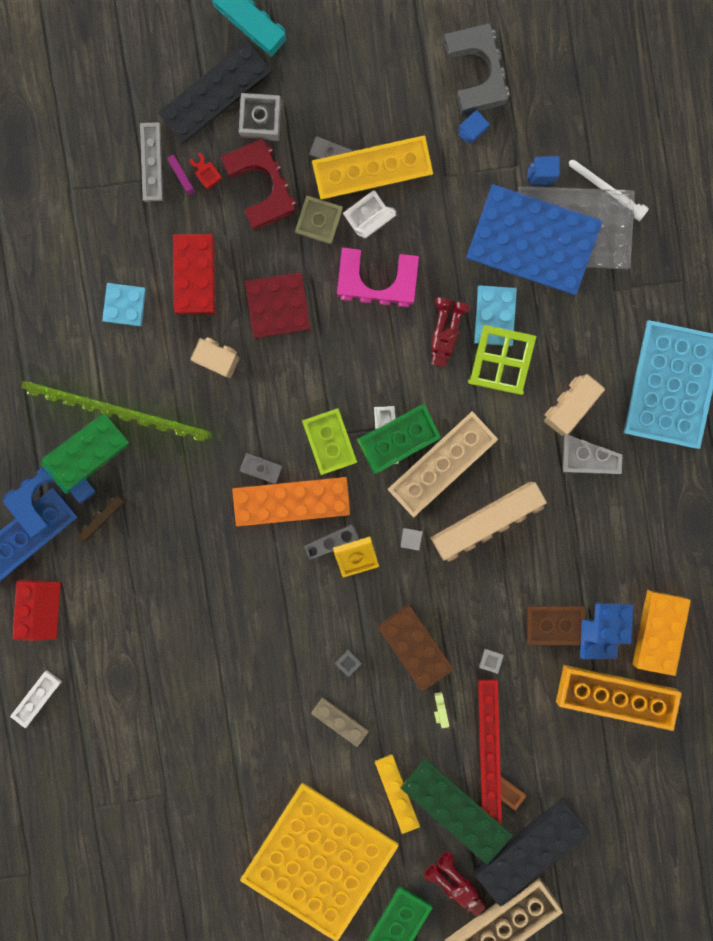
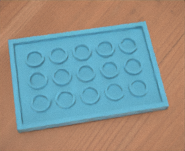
(672, 385)

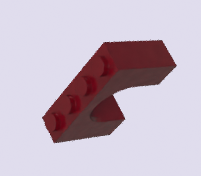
(257, 157)

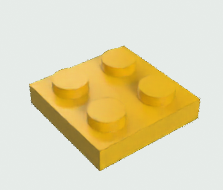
(356, 557)

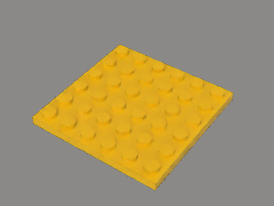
(319, 862)

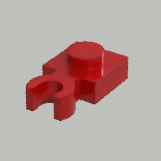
(207, 173)

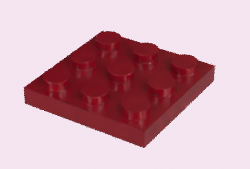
(277, 305)

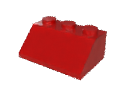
(36, 610)

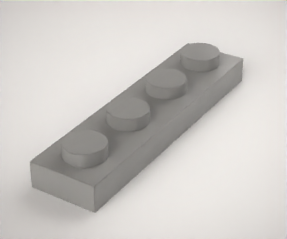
(151, 162)

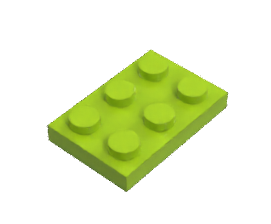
(329, 441)

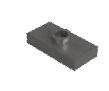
(323, 148)
(261, 468)

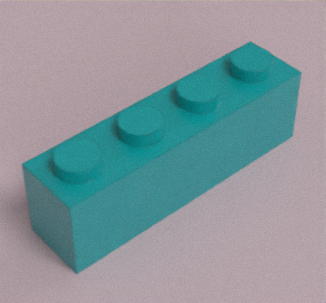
(253, 23)

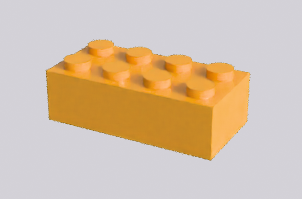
(661, 632)

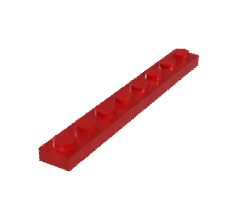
(489, 747)

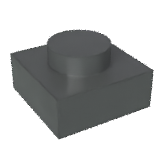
(348, 662)

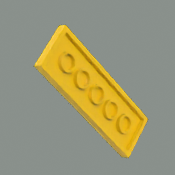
(372, 167)

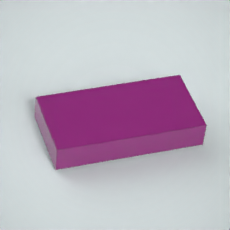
(181, 175)

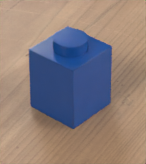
(473, 127)

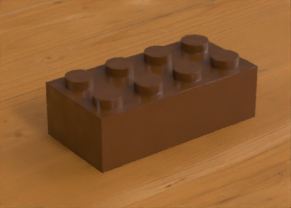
(415, 647)

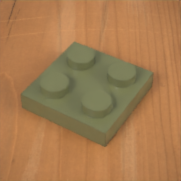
(319, 220)

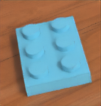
(496, 309)

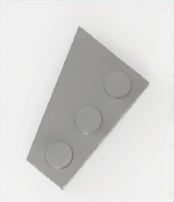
(589, 458)

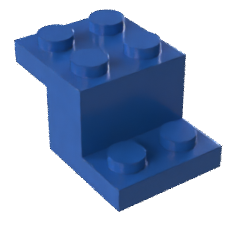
(606, 631)

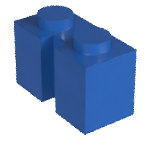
(543, 171)

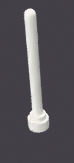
(639, 211)

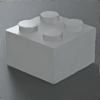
(260, 116)

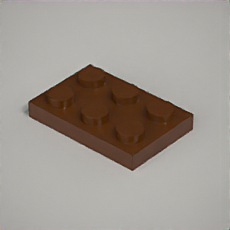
(554, 625)

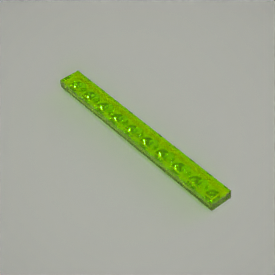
(108, 409)

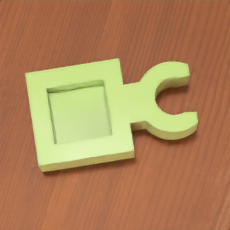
(441, 715)

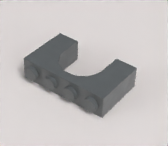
(479, 42)

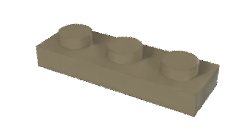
(339, 722)

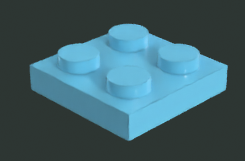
(124, 304)

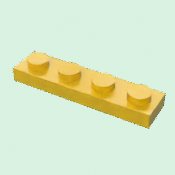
(398, 798)

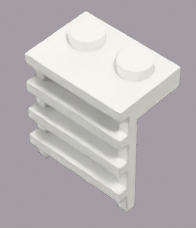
(368, 214)

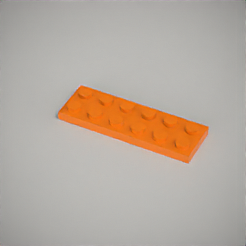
(291, 501)

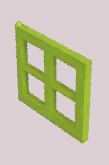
(502, 359)

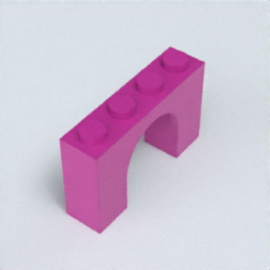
(400, 292)

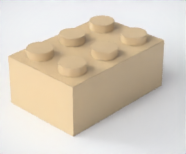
(573, 404)

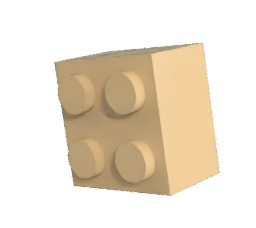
(215, 358)

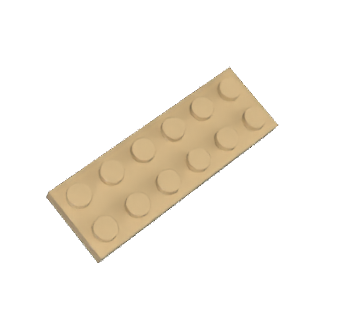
(442, 464)

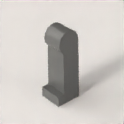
(327, 543)

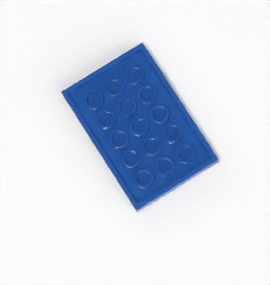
(534, 239)

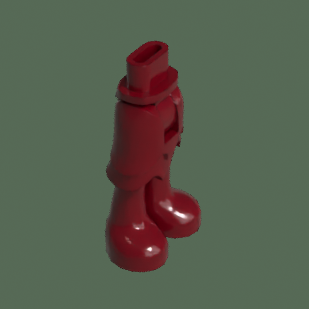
(444, 340)
(461, 890)

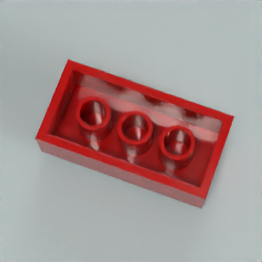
(194, 274)

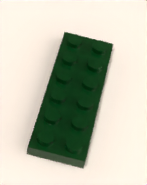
(456, 811)

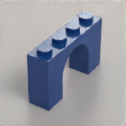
(21, 501)

